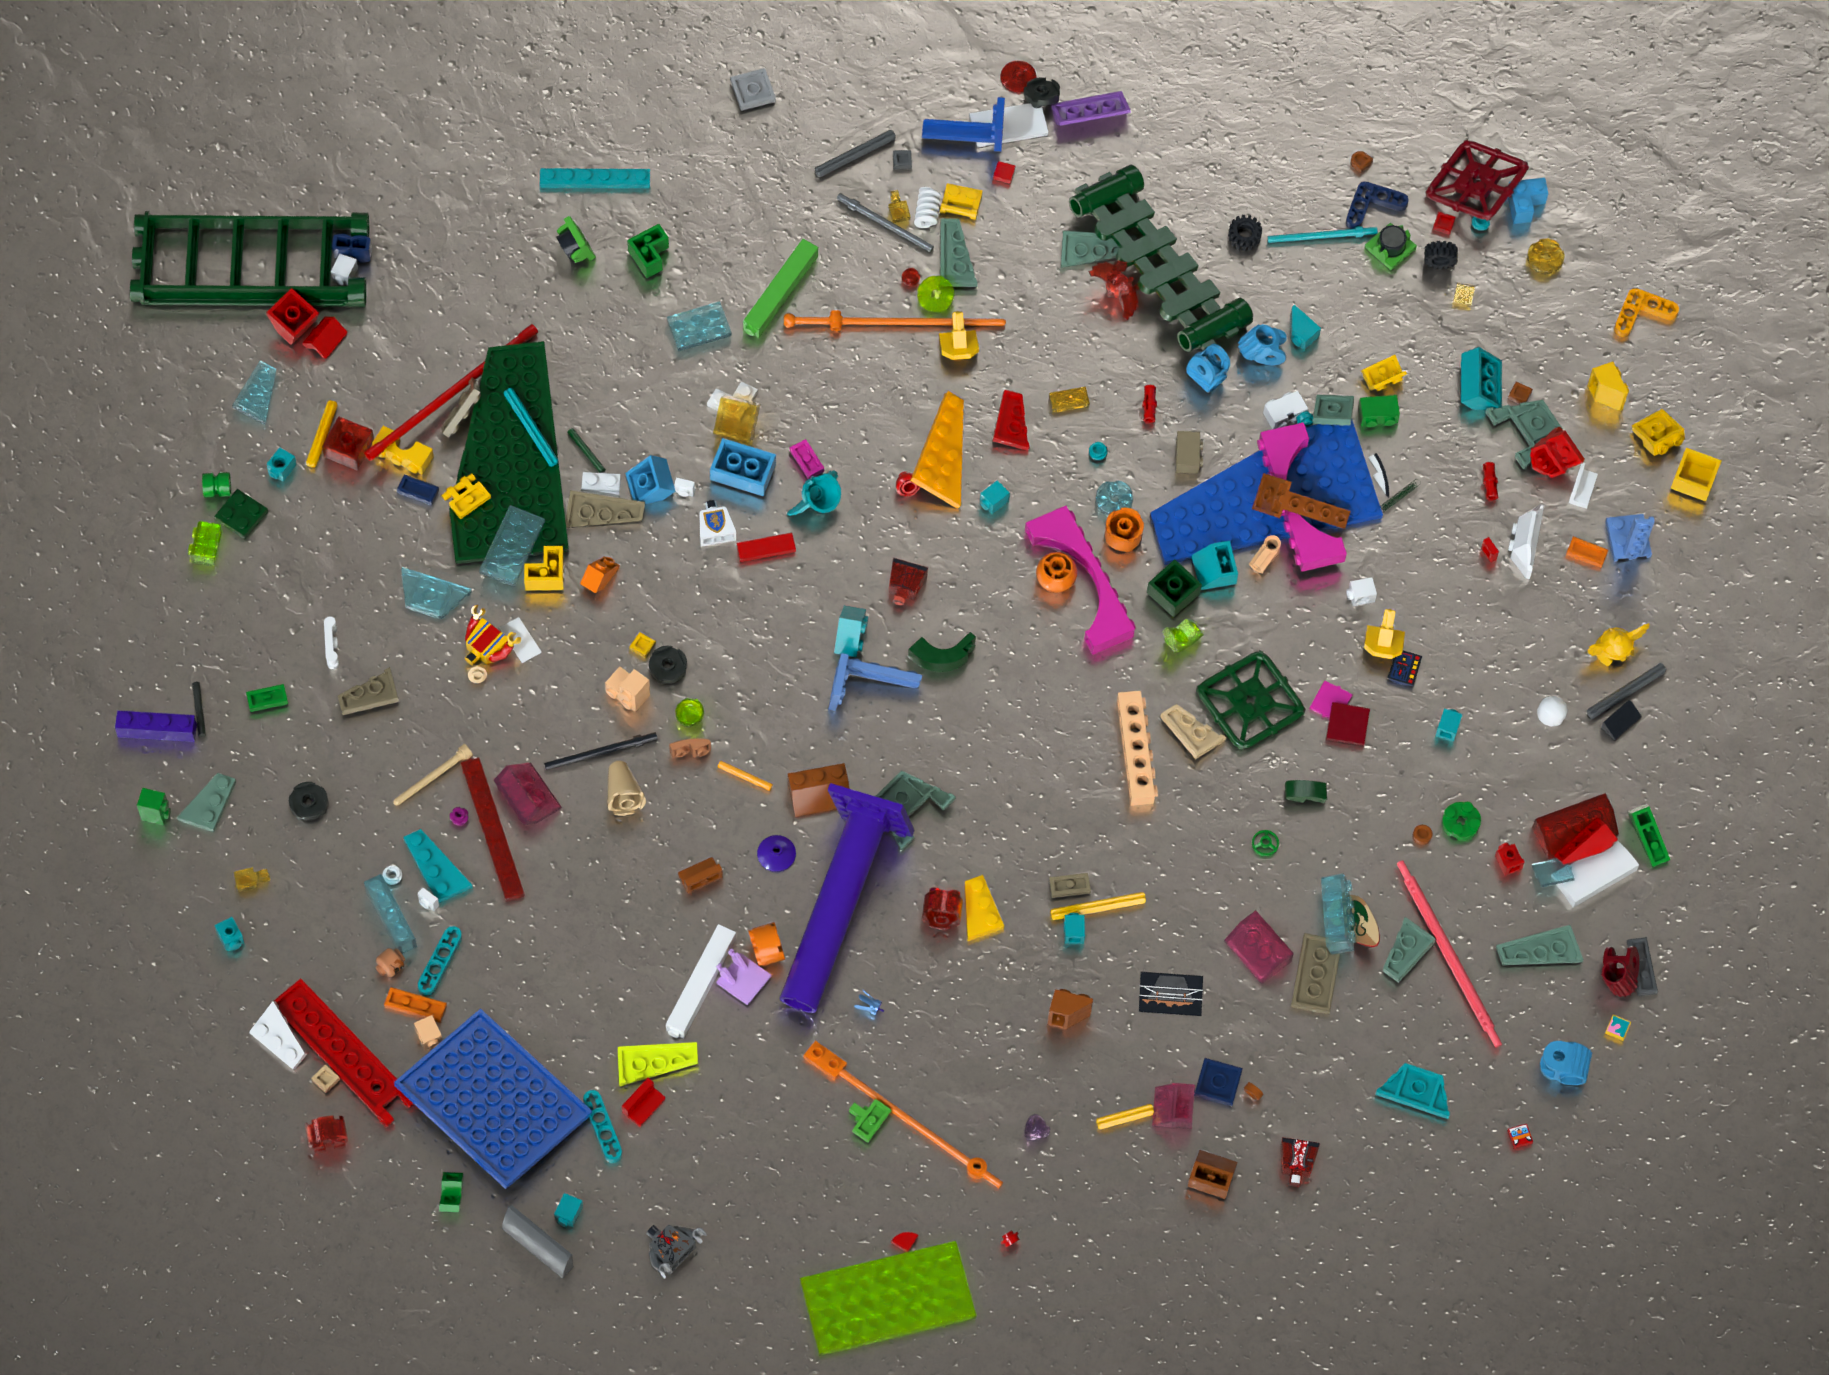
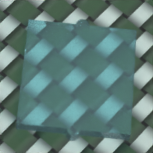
(1552, 872)

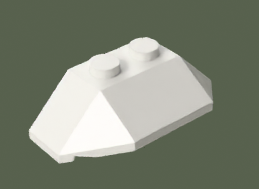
(1526, 539)

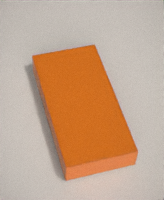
(1587, 552)

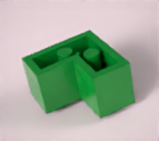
(646, 249)

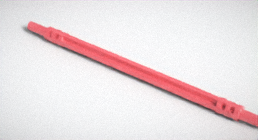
(1449, 954)

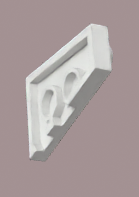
(277, 1036)

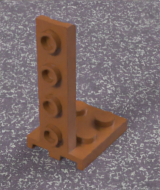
(1275, 496)

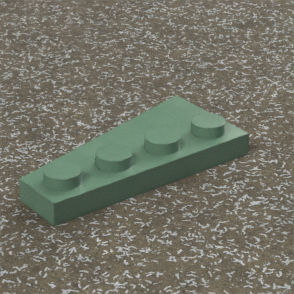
(1542, 948)

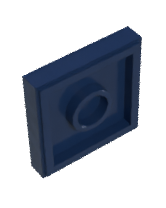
(1218, 1082)

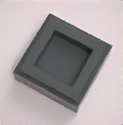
(902, 159)

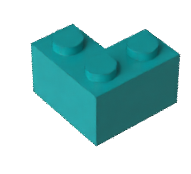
(850, 626)

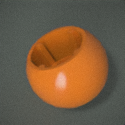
(1054, 581)

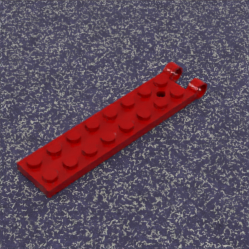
(340, 1049)

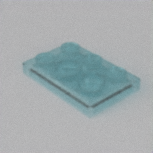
(699, 326)

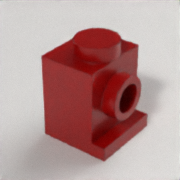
(1509, 864)

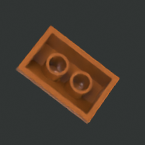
(810, 788)

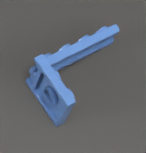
(1630, 536)
(867, 670)

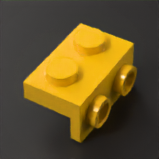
(1382, 373)

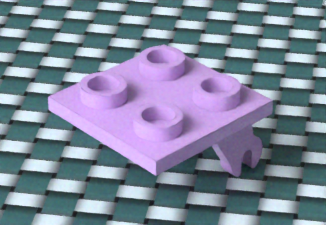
(742, 978)

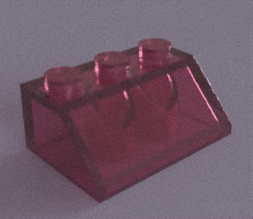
(526, 793)
(1259, 947)

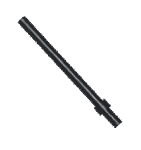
(636, 741)

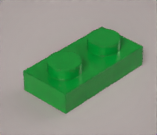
(267, 698)

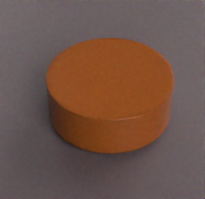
(1422, 834)
(1253, 1091)

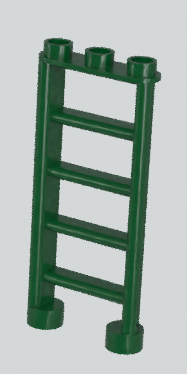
(236, 295)

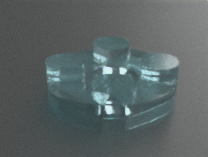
(1113, 489)

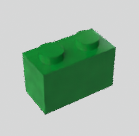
(1379, 410)
(153, 806)

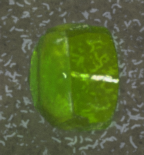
(689, 712)

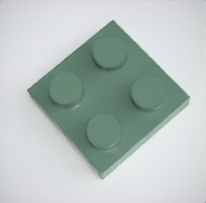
(1333, 410)

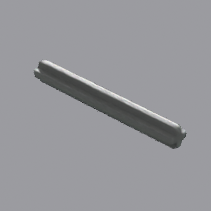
(855, 153)
(1626, 690)

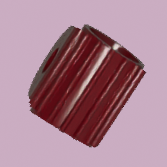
(1629, 973)

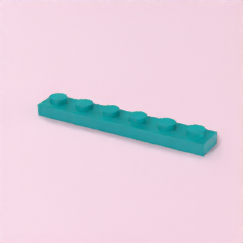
(594, 178)

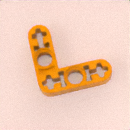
(1642, 304)

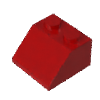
(292, 316)

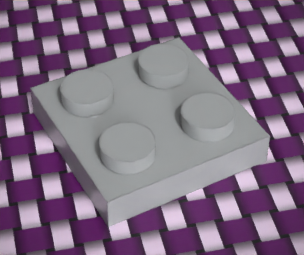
(753, 89)

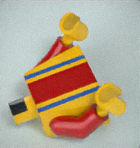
(486, 641)

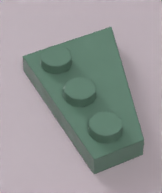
(209, 804)
(1408, 949)

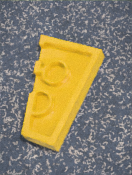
(981, 910)

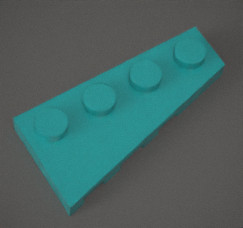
(437, 870)

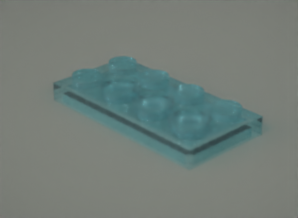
(512, 545)

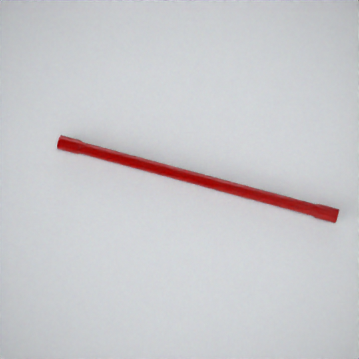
(379, 447)

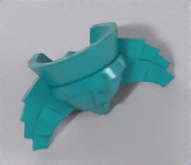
(820, 494)

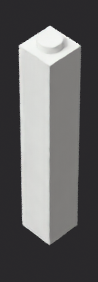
(700, 982)

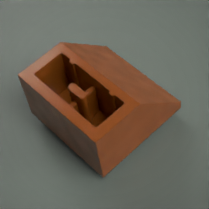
(1069, 1008)
(1212, 1174)

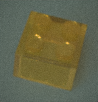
(736, 418)

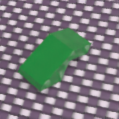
(451, 1192)

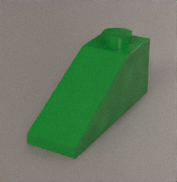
(1649, 834)

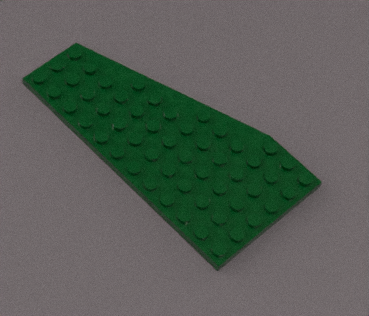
(506, 456)

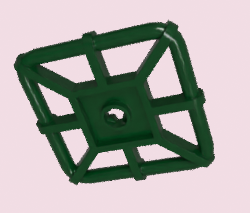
(1247, 711)

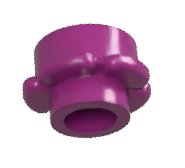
(459, 820)

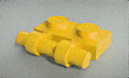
(468, 500)

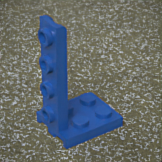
(968, 131)

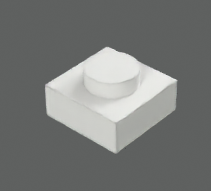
(684, 487)
(428, 900)

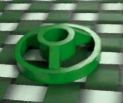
(1260, 844)

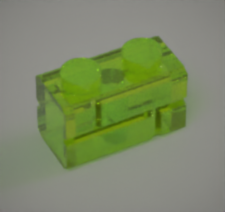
(205, 543)

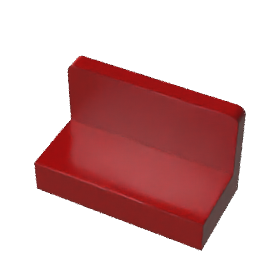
(325, 336)
(643, 1102)

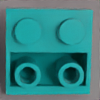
(1215, 565)

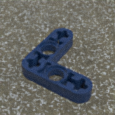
(1372, 196)

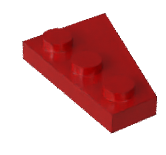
(1010, 423)

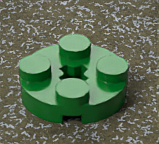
(1465, 810)

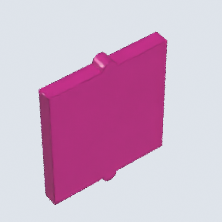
(1326, 695)

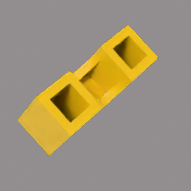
(414, 459)

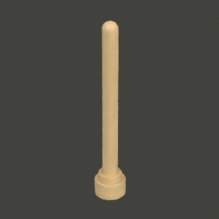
(462, 754)

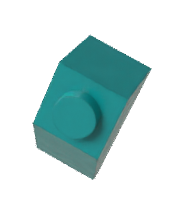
(1303, 329)

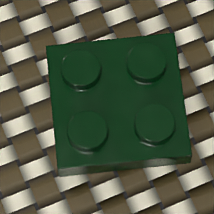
(241, 513)

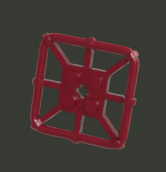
(1479, 190)

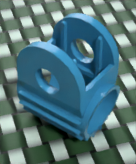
(1257, 346)
(1207, 370)
(1571, 1065)

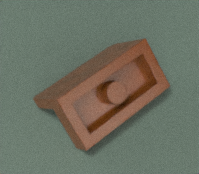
(700, 874)

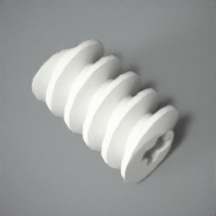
(927, 207)

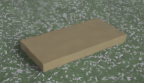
(1315, 976)

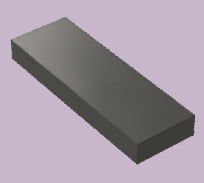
(1646, 978)

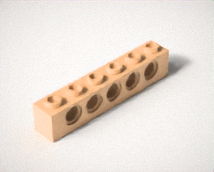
(1138, 793)

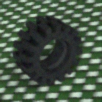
(1242, 241)
(1441, 254)

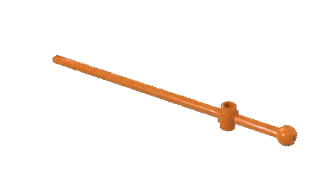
(835, 321)

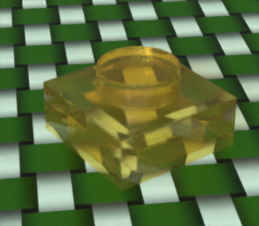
(1464, 293)

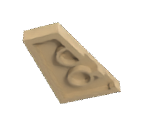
(1192, 733)

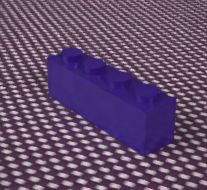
(155, 726)

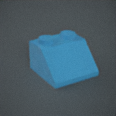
(650, 480)

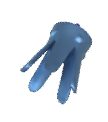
(874, 1004)

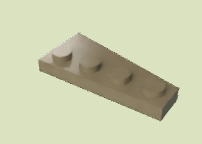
(594, 510)

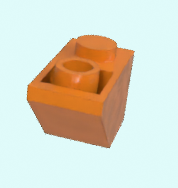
(599, 574)

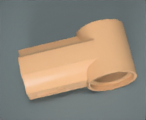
(1265, 554)

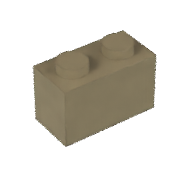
(1188, 452)

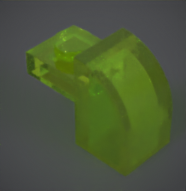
(1182, 636)

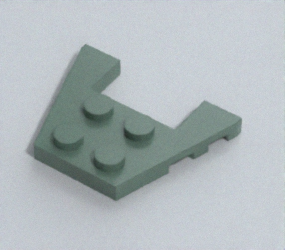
(1532, 420)
(912, 793)

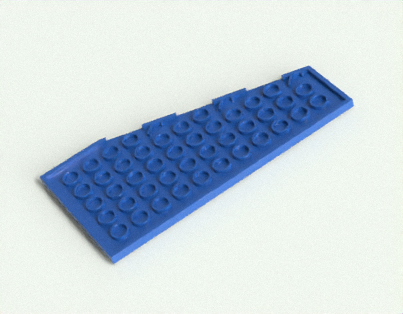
(1221, 507)

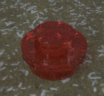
(910, 277)

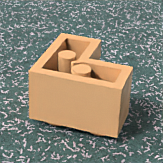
(628, 688)

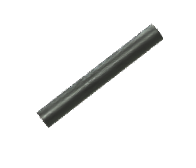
(199, 709)

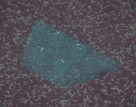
(431, 594)

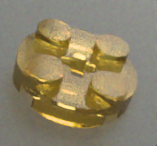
(1542, 265)

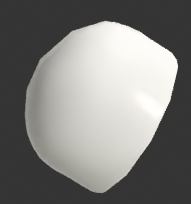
(1552, 711)

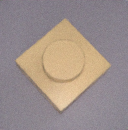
(325, 1078)

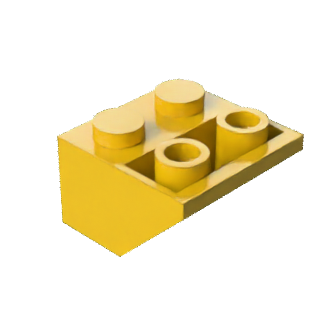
(1607, 386)

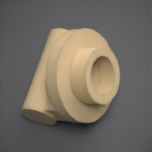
(477, 673)

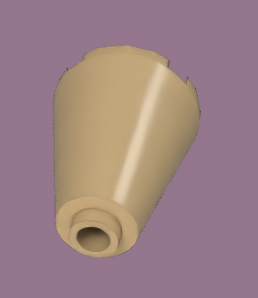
(623, 790)

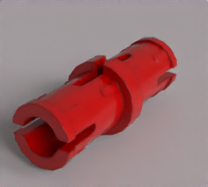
(1149, 403)
(1490, 481)

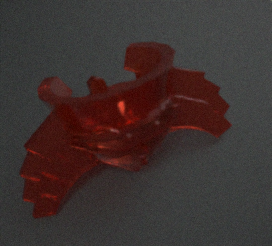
(1118, 285)

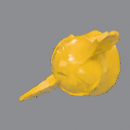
(1616, 644)

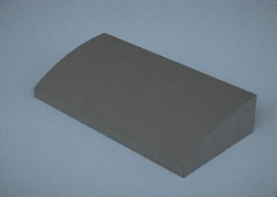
(537, 1242)

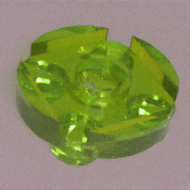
(946, 296)

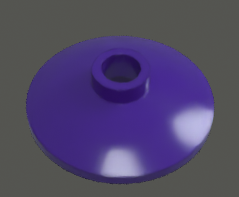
(776, 861)

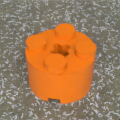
(1124, 529)
(766, 944)

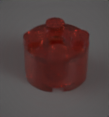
(942, 908)
(326, 1133)

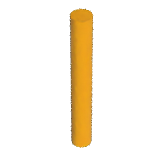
(744, 775)

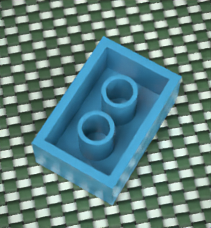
(743, 467)

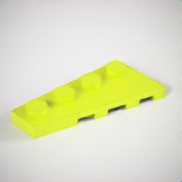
(648, 1061)

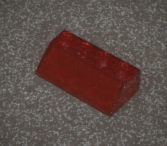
(1564, 824)

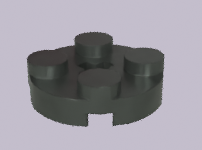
(1049, 94)
(664, 674)
(299, 795)

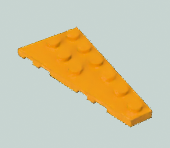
(941, 458)

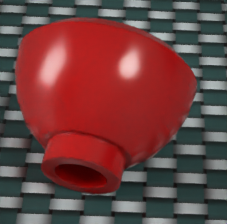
(905, 486)

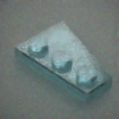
(256, 393)

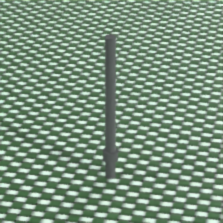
(855, 205)

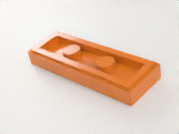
(415, 1004)

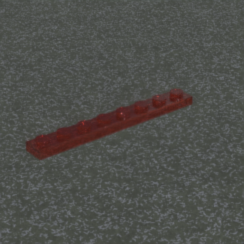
(492, 829)

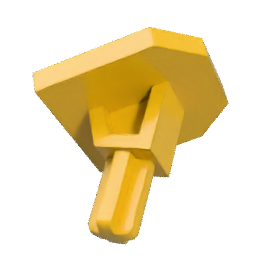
(959, 342)
(1384, 640)

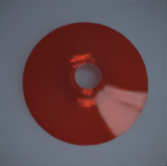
(1016, 82)

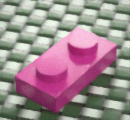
(806, 459)

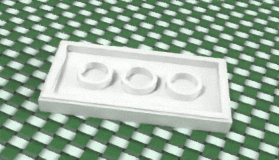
(1019, 123)

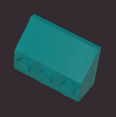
(1481, 380)

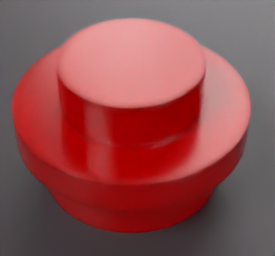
(1010, 1238)

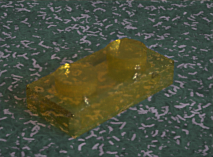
(1069, 399)

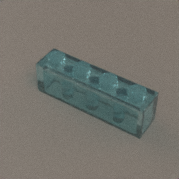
(1337, 913)
(390, 914)

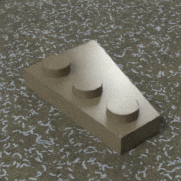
(466, 400)
(372, 694)

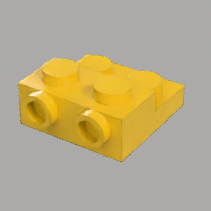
(1659, 432)

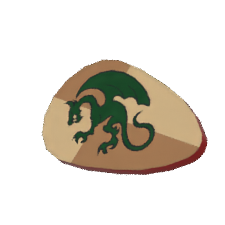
(1365, 924)

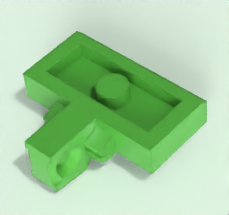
(869, 1119)

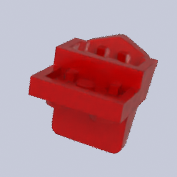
(1555, 454)

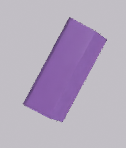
(1090, 108)

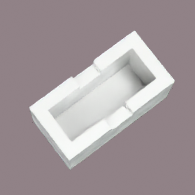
(1284, 409)

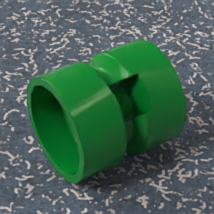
(216, 484)

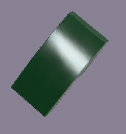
(1304, 789)

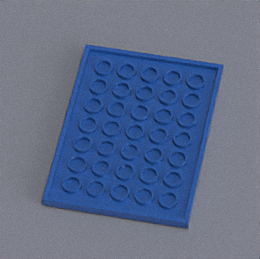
(493, 1098)

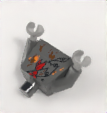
(672, 1246)

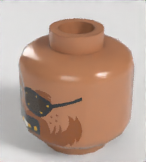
(390, 962)

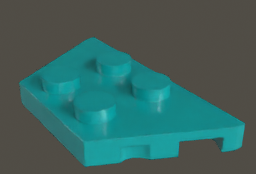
(1417, 1089)

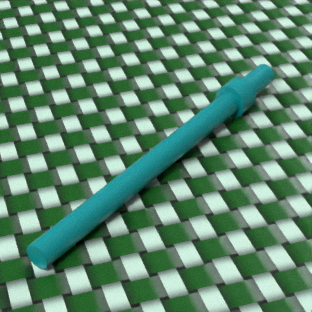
(1357, 232)

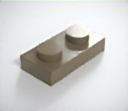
(1069, 885)

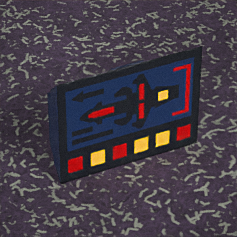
(1405, 668)

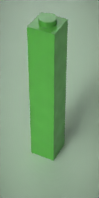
(780, 288)

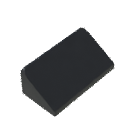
(1621, 720)

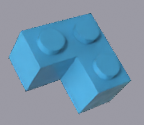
(1525, 196)

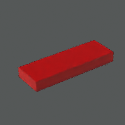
(766, 547)

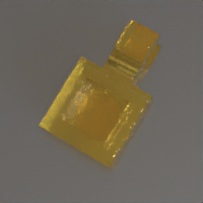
(898, 209)
(247, 878)

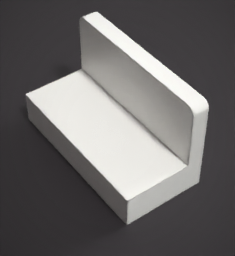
(1583, 487)

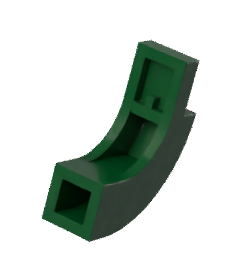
(941, 659)

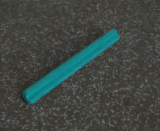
(531, 427)

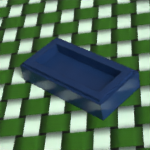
(418, 489)

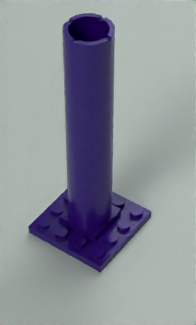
(865, 824)

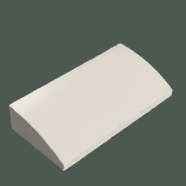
(1598, 873)

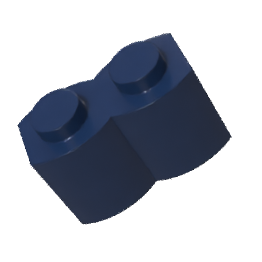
(356, 247)

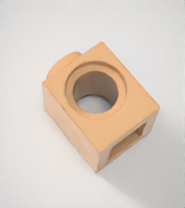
(428, 1032)

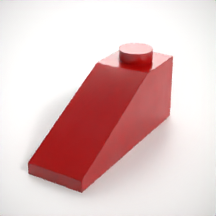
(1588, 842)

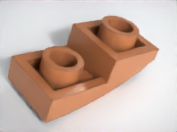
(697, 746)

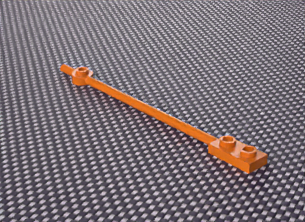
(835, 1066)

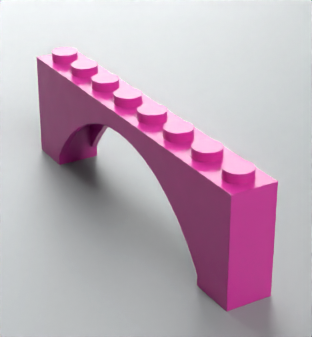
(1061, 532)
(1311, 546)

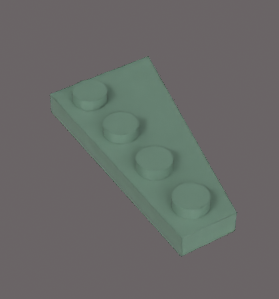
(1086, 248)
(954, 255)

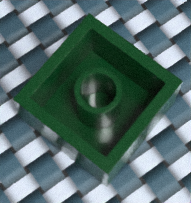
(1174, 588)

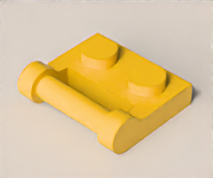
(962, 197)

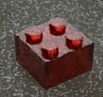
(347, 443)

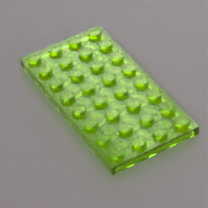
(887, 1298)

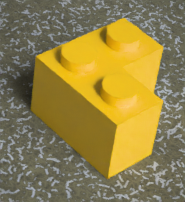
(547, 574)

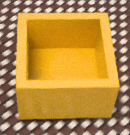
(1696, 474)

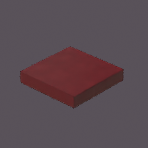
(1348, 724)

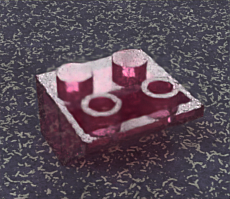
(1174, 1106)

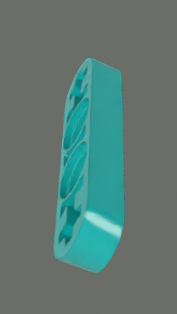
(436, 959)
(605, 1125)

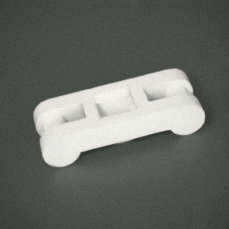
(331, 642)

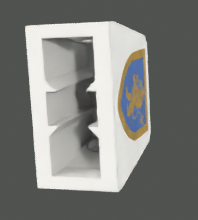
(715, 525)

